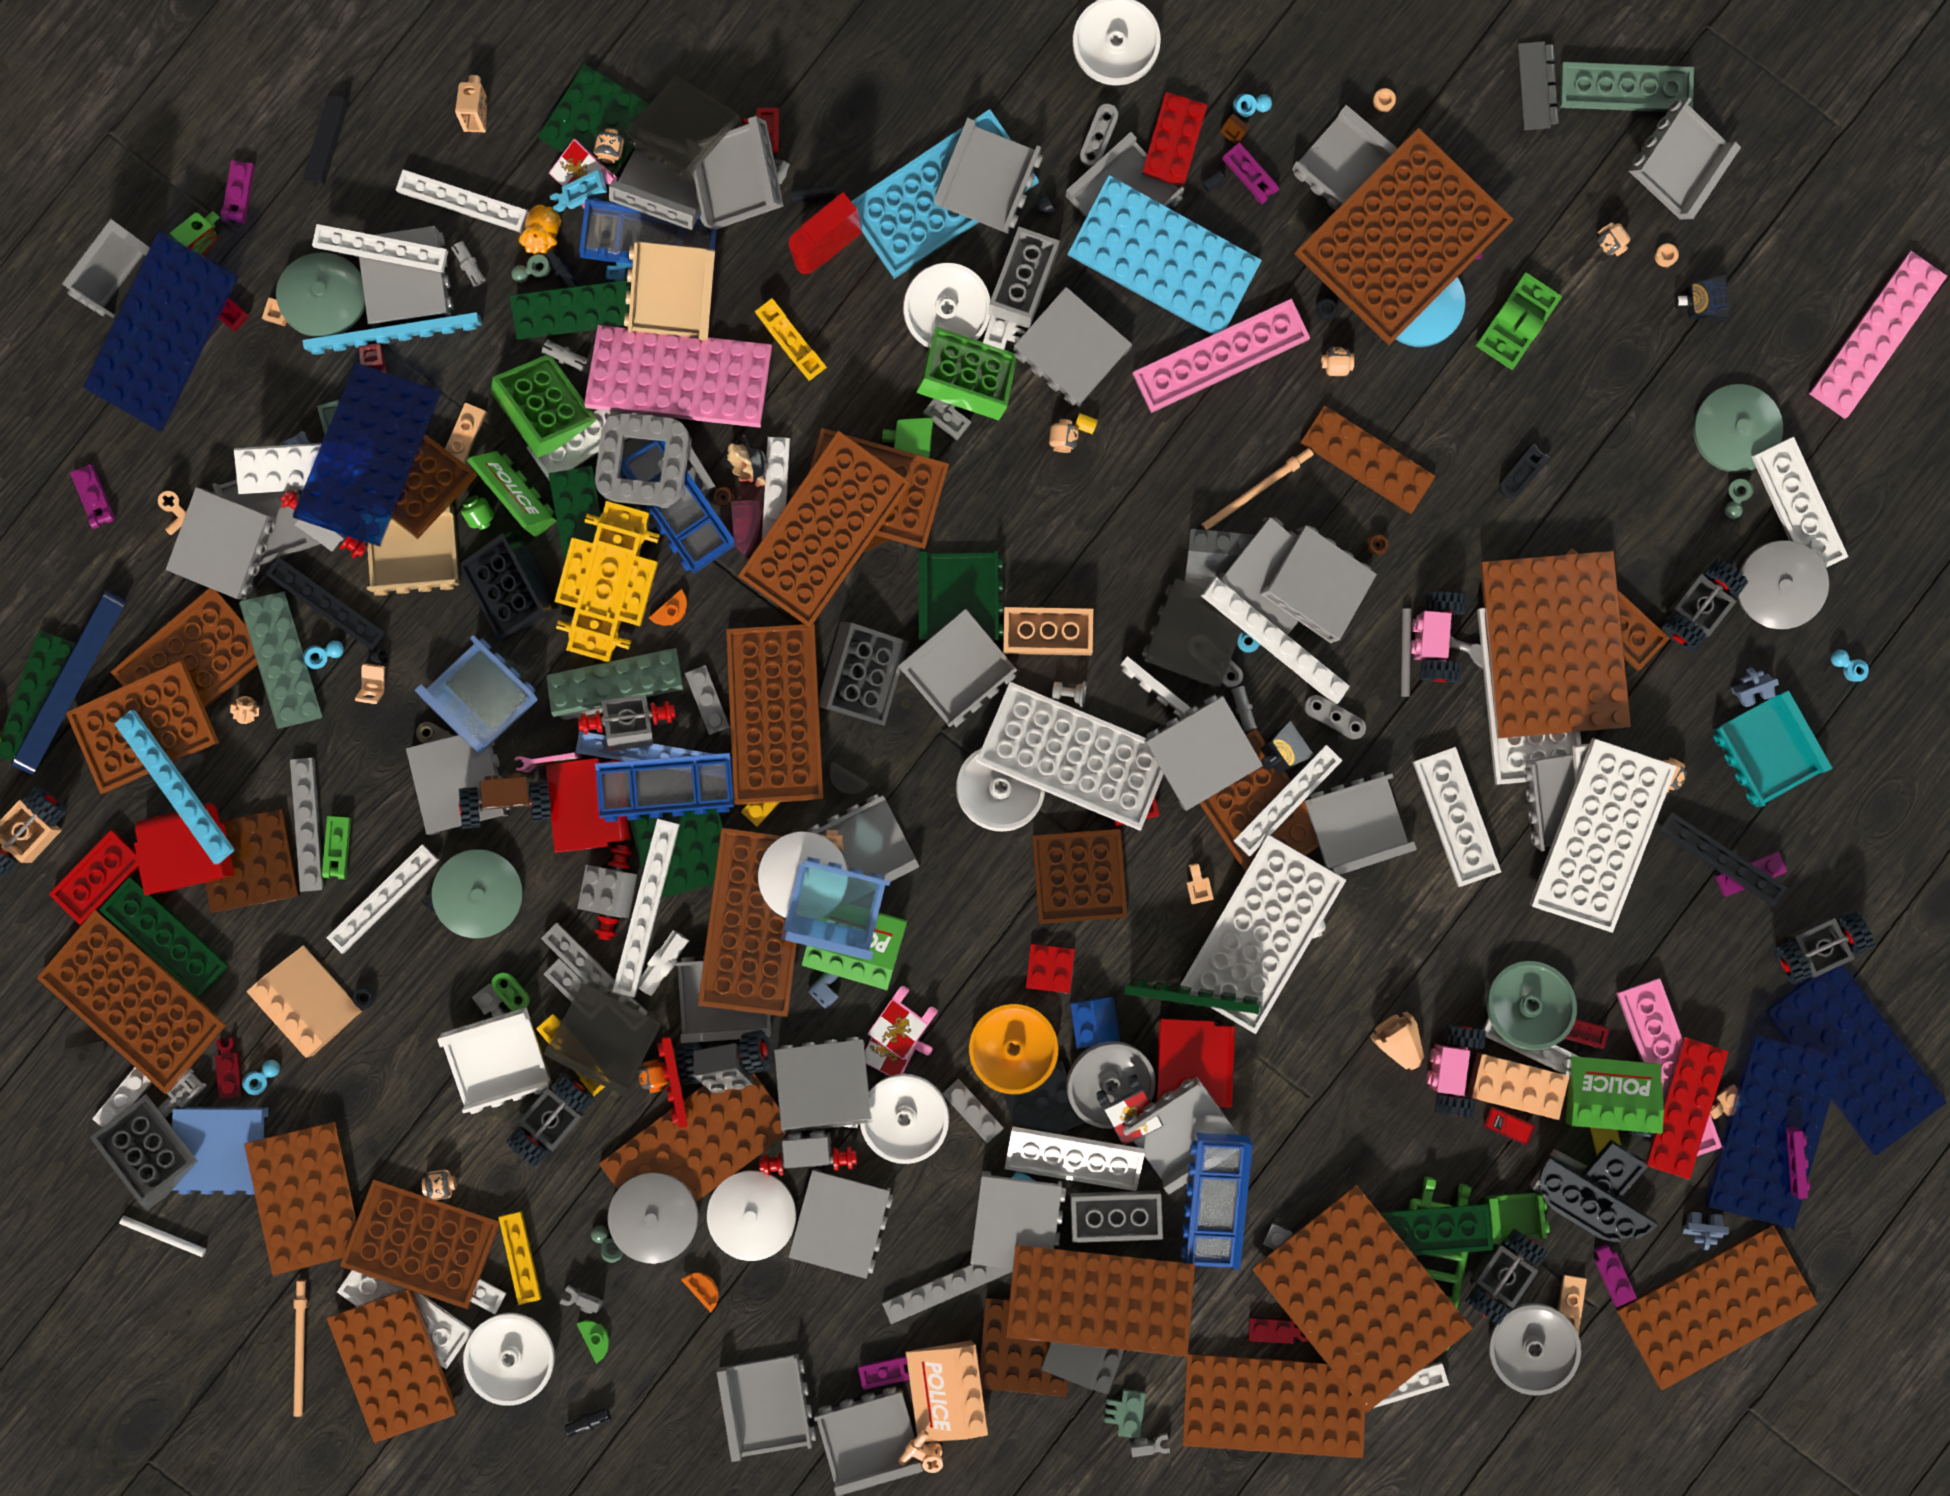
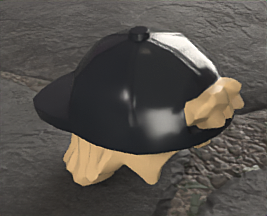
(748, 462)

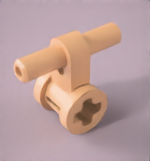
(176, 509)
(926, 1452)

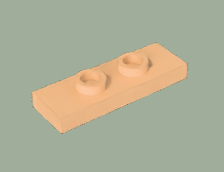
(465, 431)
(1572, 1298)

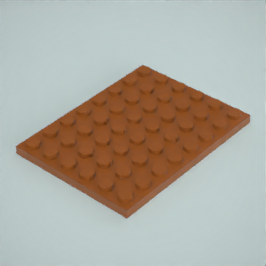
(1403, 236)
(1555, 644)
(1361, 1298)

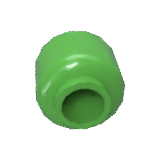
(477, 512)

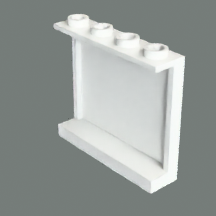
(496, 1060)

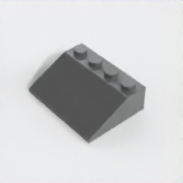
(1211, 554)
(862, 673)
(145, 1152)
(1083, 1364)

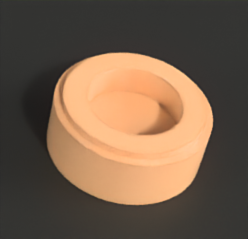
(1384, 100)
(1666, 255)

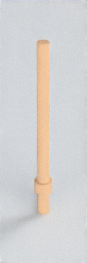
(1291, 465)
(300, 1304)

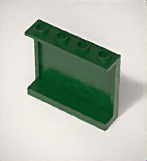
(958, 583)

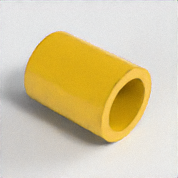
(1086, 423)

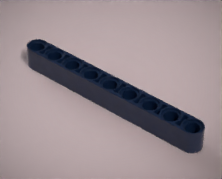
(68, 682)

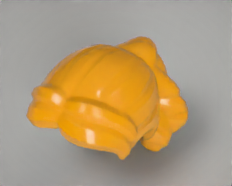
(540, 230)

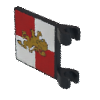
(1127, 1106)

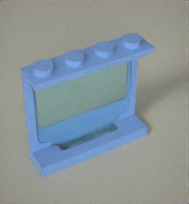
(479, 696)
(834, 908)

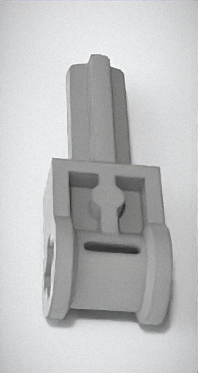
(182, 1093)

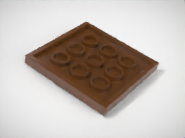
(431, 487)
(260, 863)
(1079, 876)
(1013, 1362)

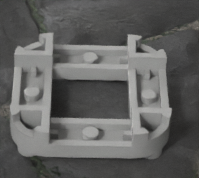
(674, 466)

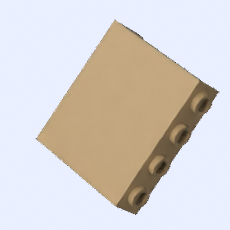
(670, 289)
(415, 563)

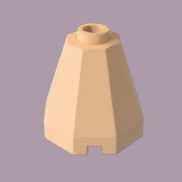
(1400, 1040)

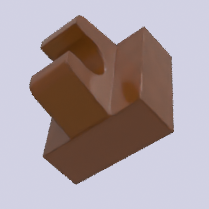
(1235, 129)

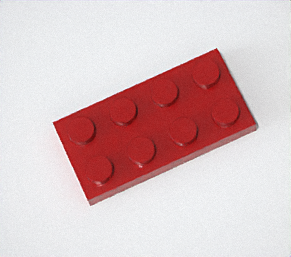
(1174, 139)
(96, 877)
(673, 1091)

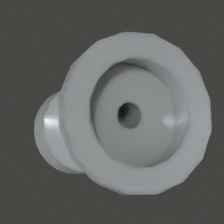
(1078, 693)

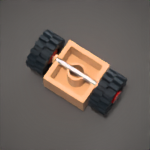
(28, 828)

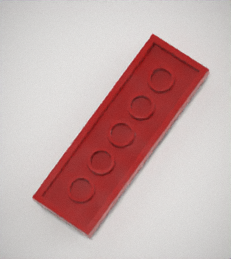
(1687, 1107)

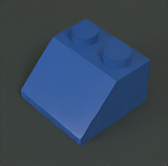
(1094, 1021)

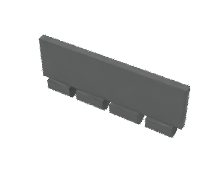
(1534, 83)

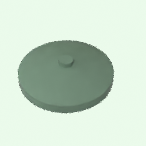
(321, 294)
(1735, 426)
(477, 893)
(1531, 1005)

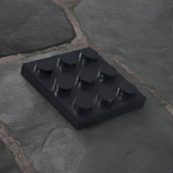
(1044, 1107)

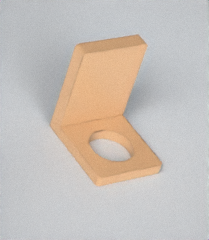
(372, 683)

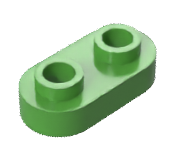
(510, 993)

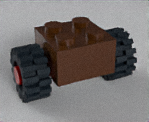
(504, 794)

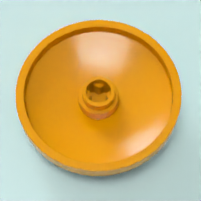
(1013, 1049)

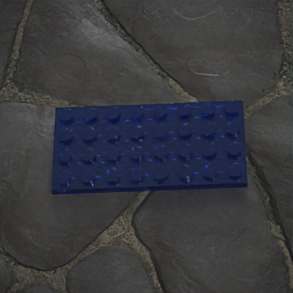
(160, 331)
(367, 454)
(1878, 1080)
(1777, 1090)

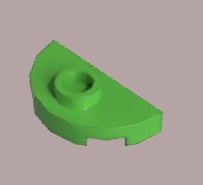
(595, 1338)

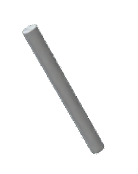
(1406, 652)

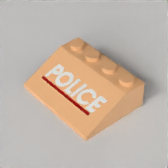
(947, 1391)

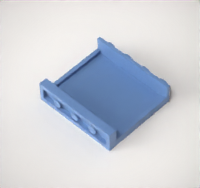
(217, 1142)

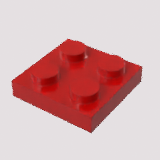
(1050, 968)

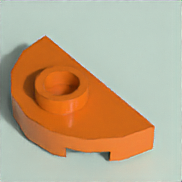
(671, 611)
(703, 1288)

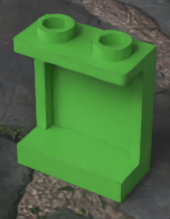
(1517, 1211)

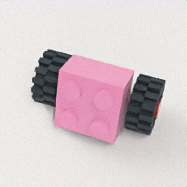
(1433, 636)
(1451, 1068)

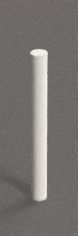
(163, 1236)

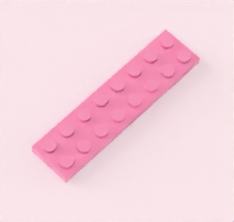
(1878, 334)
(1222, 357)
(1658, 1038)

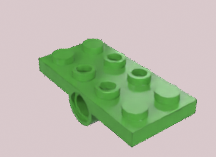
(1519, 321)

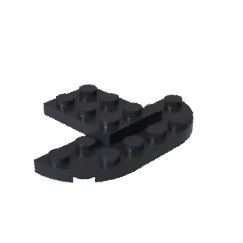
(1595, 1194)

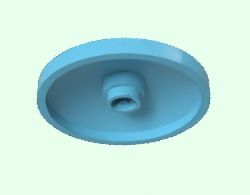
(1438, 319)

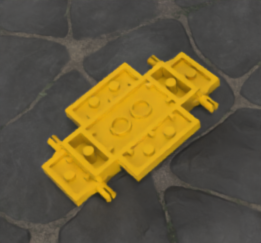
(607, 581)

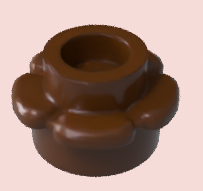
(724, 491)
(1383, 544)

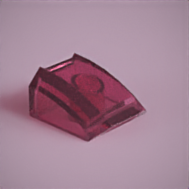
(746, 524)

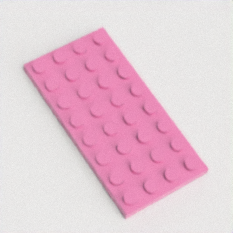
(678, 376)

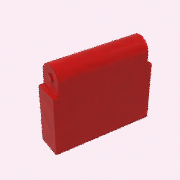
(825, 234)
(576, 808)
(173, 857)
(1196, 1049)

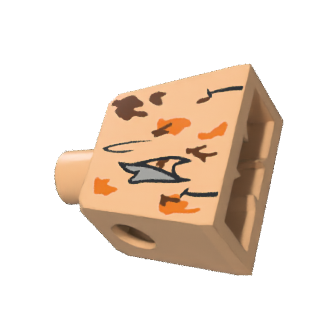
(471, 105)

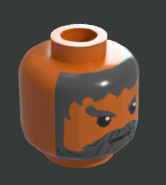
(652, 1076)

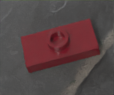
(1588, 1034)

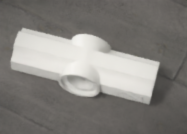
(662, 962)

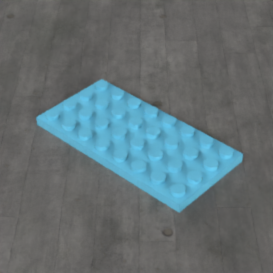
(901, 210)
(1164, 256)

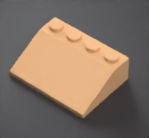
(304, 1001)

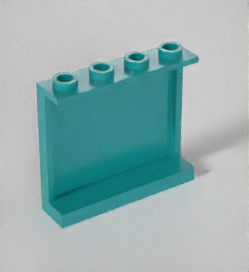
(1771, 748)

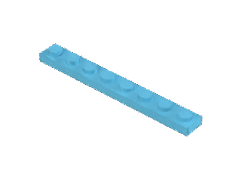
(384, 334)
(174, 787)

